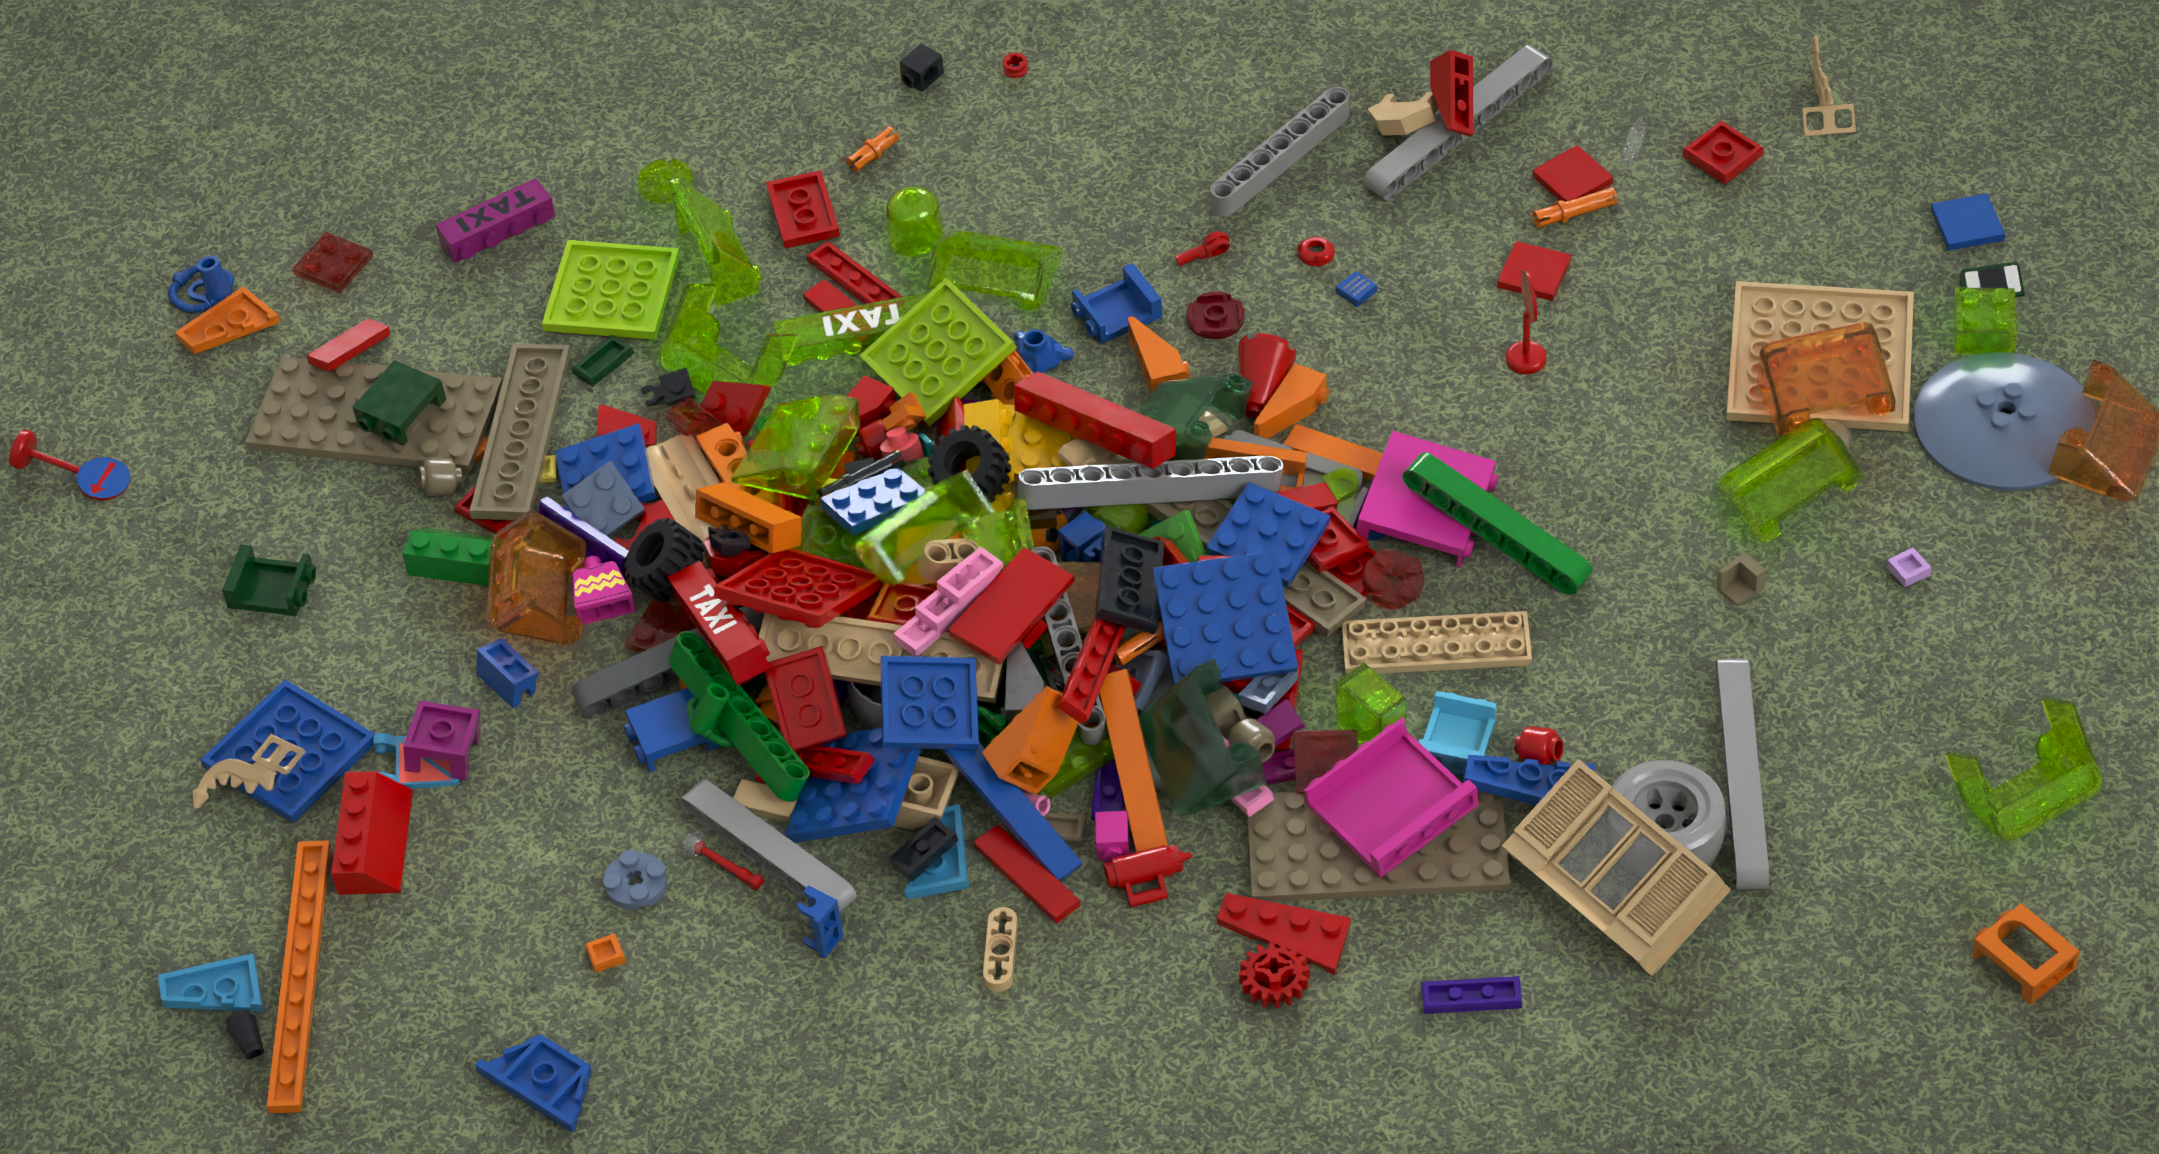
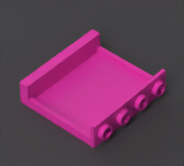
(1404, 514)
(1389, 798)

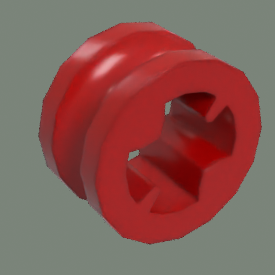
(1015, 58)

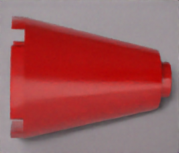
(1265, 363)

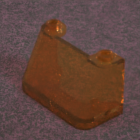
(1824, 374)
(531, 579)

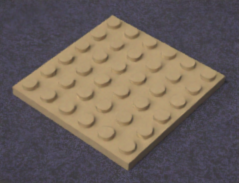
(1787, 310)

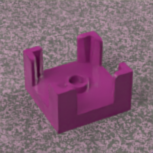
(442, 734)

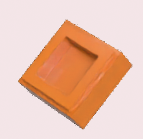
(605, 953)

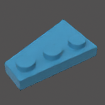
(948, 871)
(214, 986)

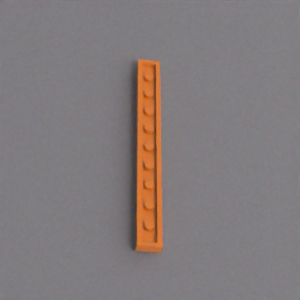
(299, 978)

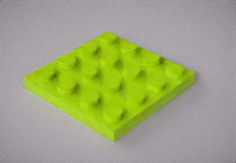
(611, 289)
(938, 350)

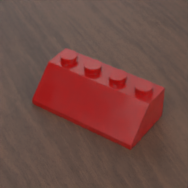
(371, 834)

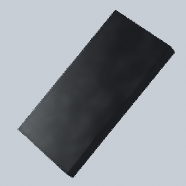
(1126, 579)

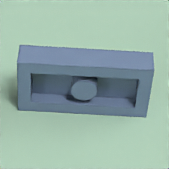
(1266, 691)

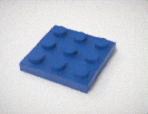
(622, 447)
(1267, 523)
(929, 702)

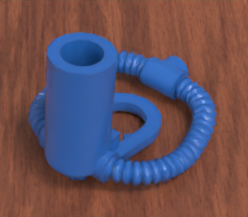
(215, 279)

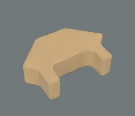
(1403, 117)

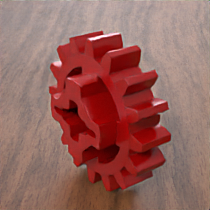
(1274, 975)

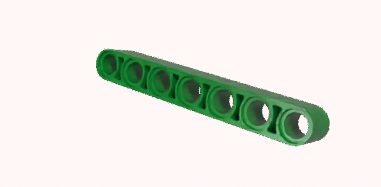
(1497, 523)
(740, 718)

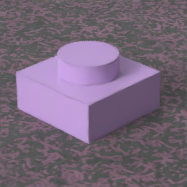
(1909, 567)

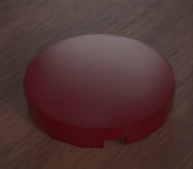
(1215, 323)

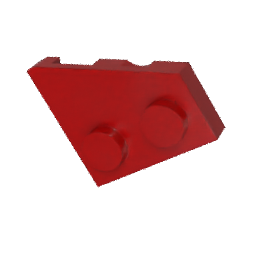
(613, 419)

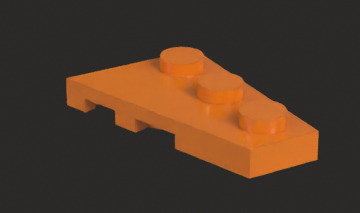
(226, 321)

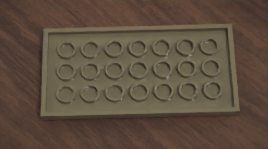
(313, 416)
(1305, 860)

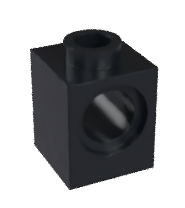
(921, 67)

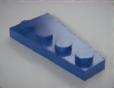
(1514, 780)

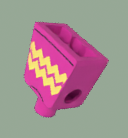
(600, 591)

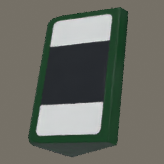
(1994, 276)

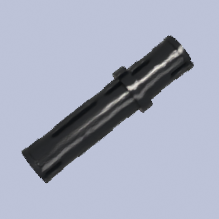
(869, 471)

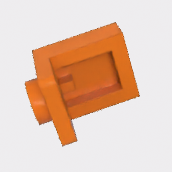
(904, 413)

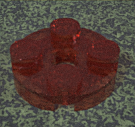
(1394, 563)

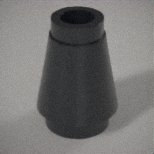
(244, 1031)

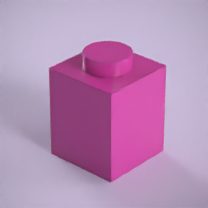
(1111, 834)

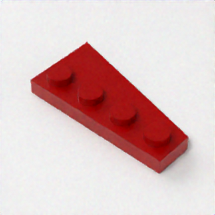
(1315, 933)

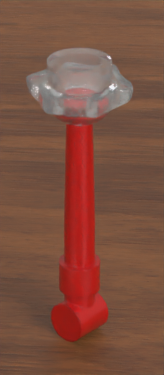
(695, 844)

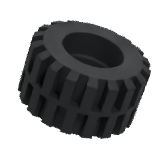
(965, 444)
(660, 552)

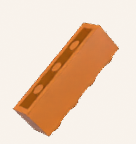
(760, 520)

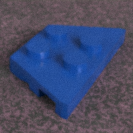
(542, 1077)

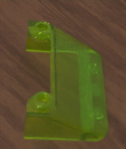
(718, 242)
(995, 266)
(1789, 476)

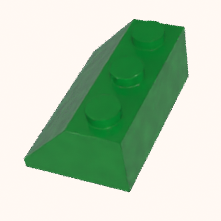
(448, 555)

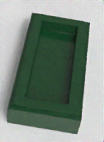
(602, 360)

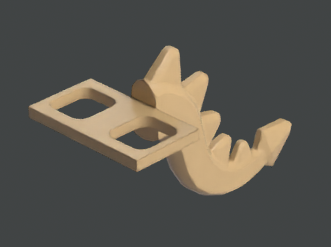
(1826, 104)
(251, 774)

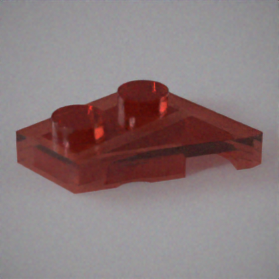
(691, 418)

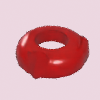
(1312, 258)

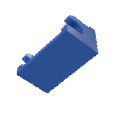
(506, 671)
(824, 921)

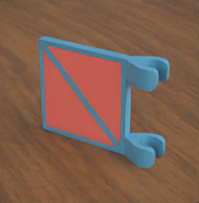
(432, 773)

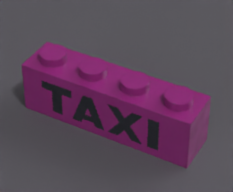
(495, 220)

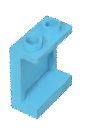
(1459, 729)

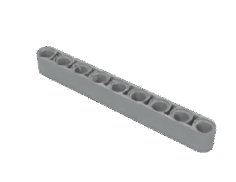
(1434, 140)
(1139, 484)
(1742, 774)

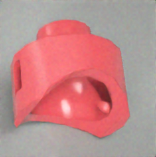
(906, 443)

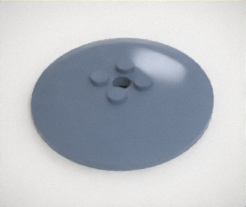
(1976, 443)

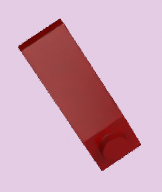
(1453, 90)
(873, 400)

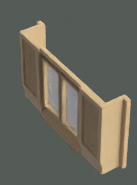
(1616, 867)

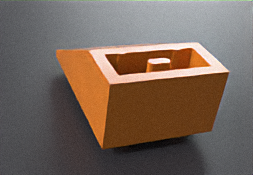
(1033, 744)

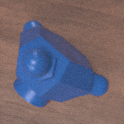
(1040, 350)

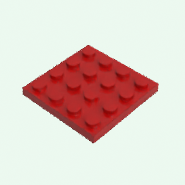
(799, 587)

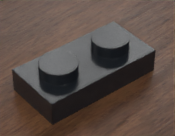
(923, 849)

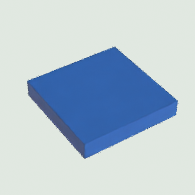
(1967, 222)

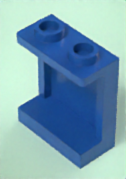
(1108, 308)
(662, 728)

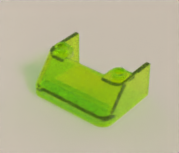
(693, 346)
(933, 515)
(2042, 792)

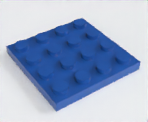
(1226, 613)
(327, 736)
(843, 808)

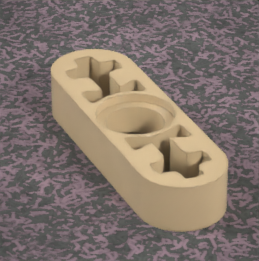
(994, 939)

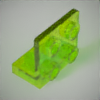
(1004, 532)

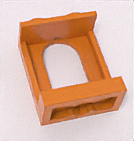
(2037, 981)

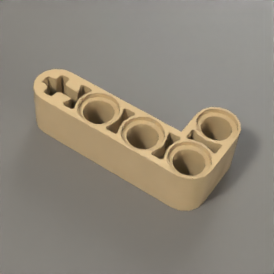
(944, 555)

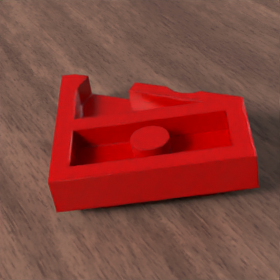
(735, 403)

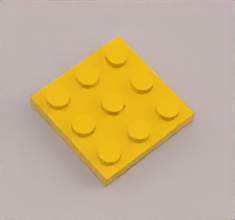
(1034, 443)

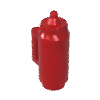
(1142, 868)

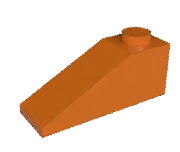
(1156, 357)
(1292, 401)

